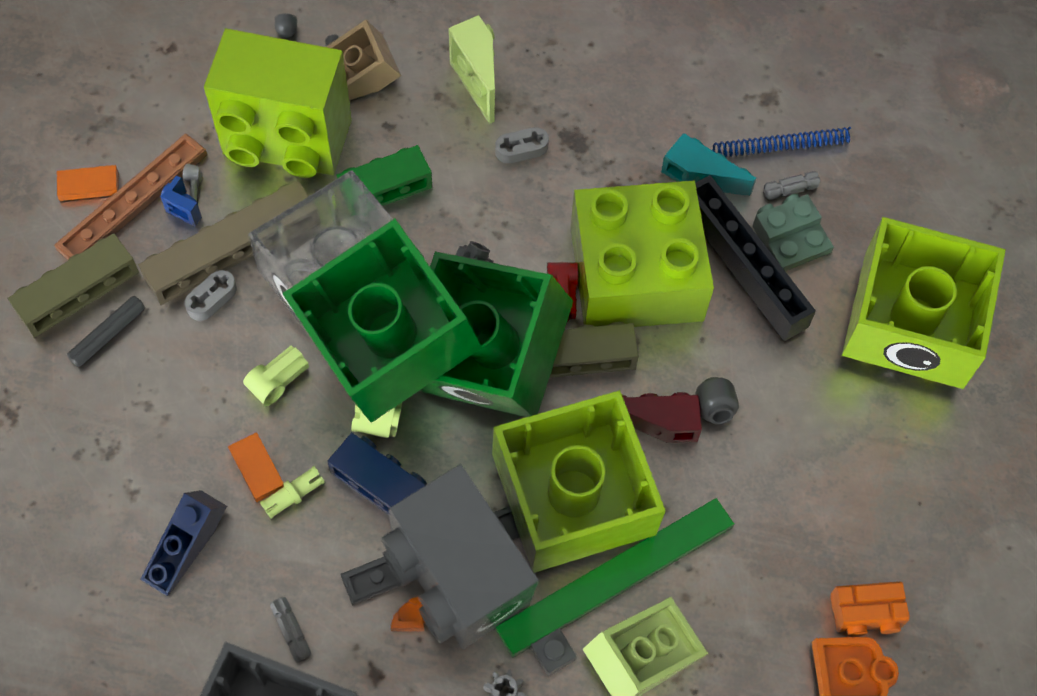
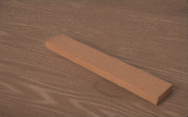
(132, 197)

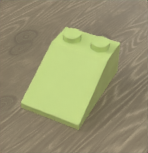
(473, 61)
(644, 650)

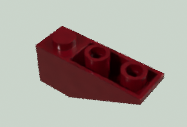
(666, 417)

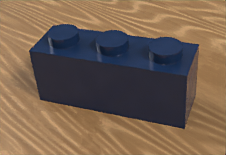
(373, 474)

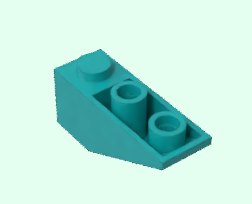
(693, 161)

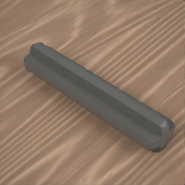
(105, 331)

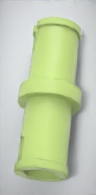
(292, 492)

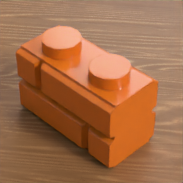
(869, 608)

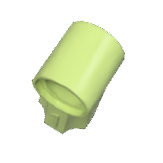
(270, 380)

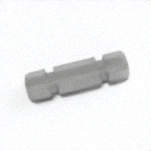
(791, 185)
(290, 629)

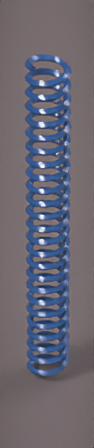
(792, 145)

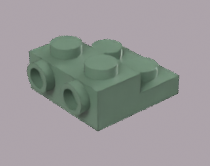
(792, 231)

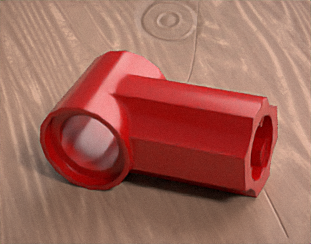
(567, 276)

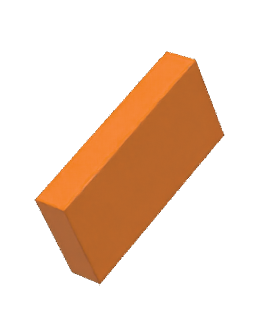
(87, 182)
(256, 467)

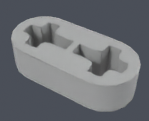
(521, 144)
(210, 295)

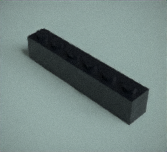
(752, 262)

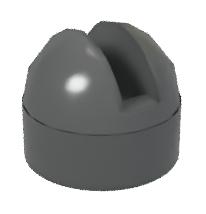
(285, 25)

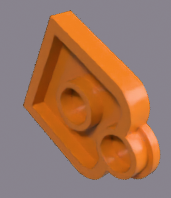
(852, 667)

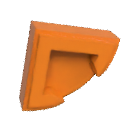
(408, 617)

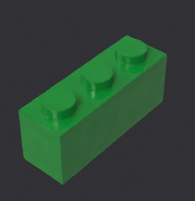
(395, 175)

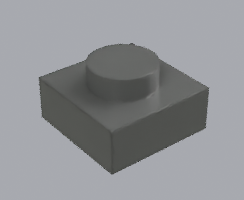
(553, 652)

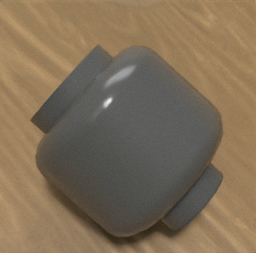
(717, 400)

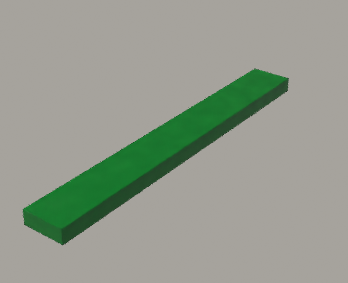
(614, 577)

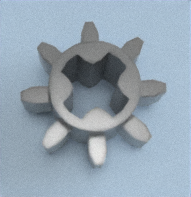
(505, 680)

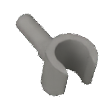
(194, 175)

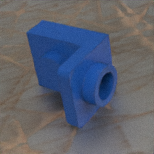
(179, 203)

